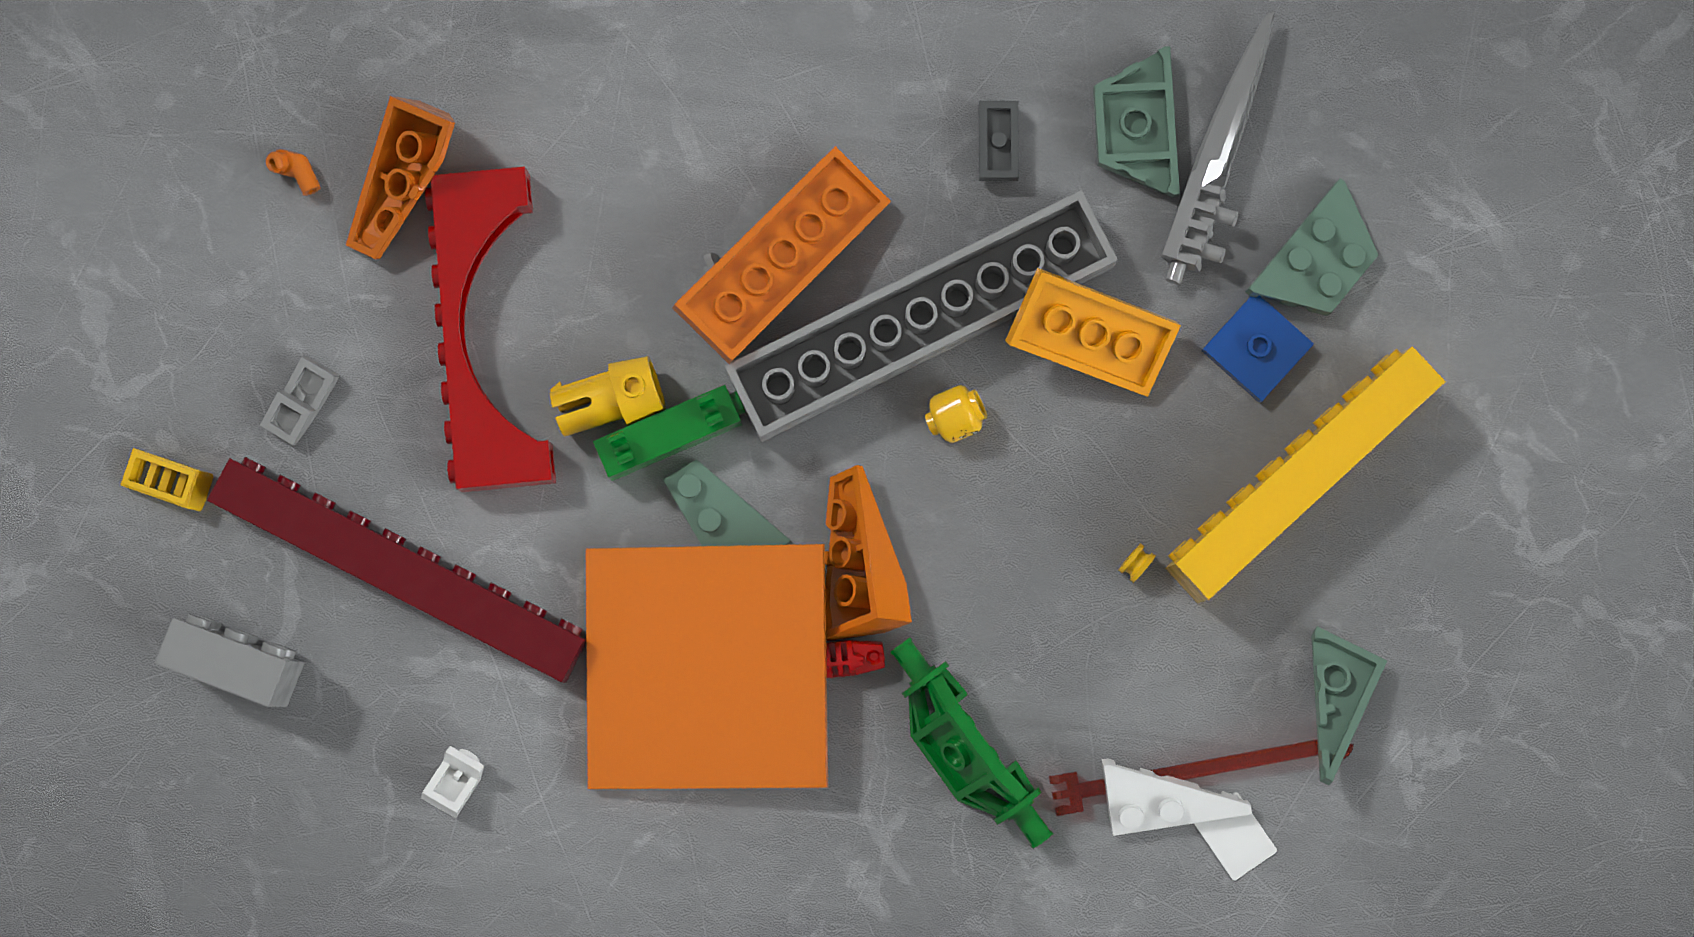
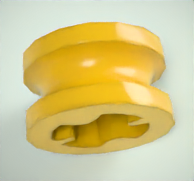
(1136, 563)

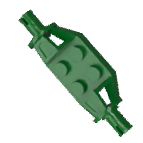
(961, 752)

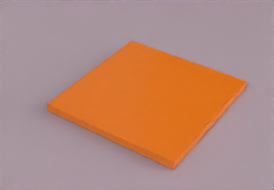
(706, 667)

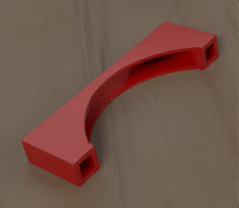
(468, 219)

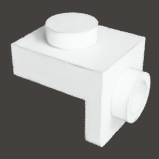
(453, 781)

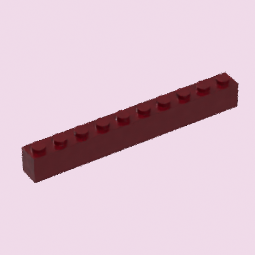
(397, 569)

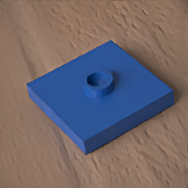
(1257, 347)

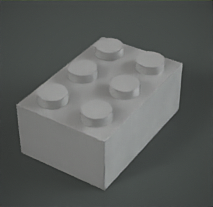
(230, 660)

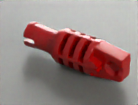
(853, 657)

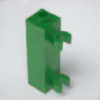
(669, 432)

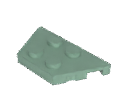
(1138, 124)
(1320, 257)

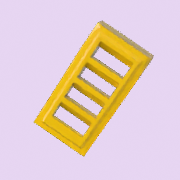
(190, 489)

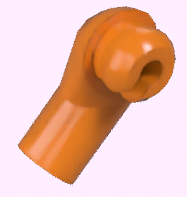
(296, 166)

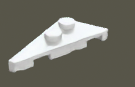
(1151, 802)

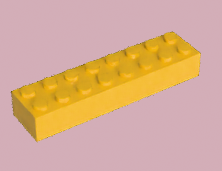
(1310, 469)

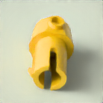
(625, 391)

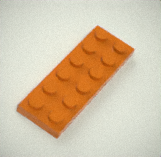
(781, 255)

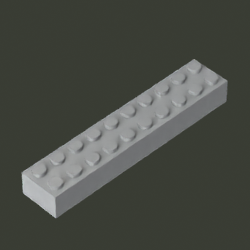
(916, 317)

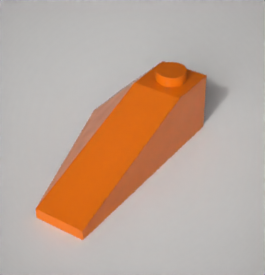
(402, 165)
(863, 574)

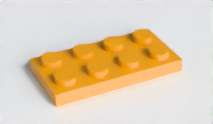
(1092, 332)

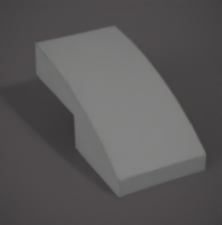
(300, 400)

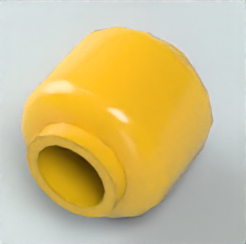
(956, 413)

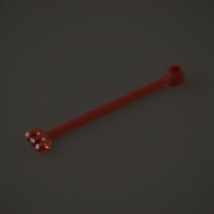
(1078, 791)

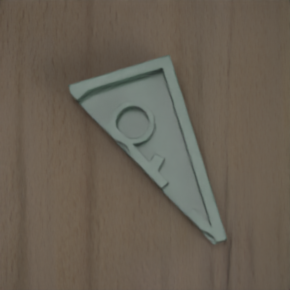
(1342, 687)

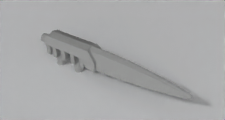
(1212, 166)

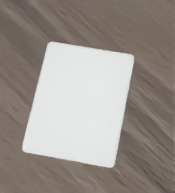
(1237, 843)

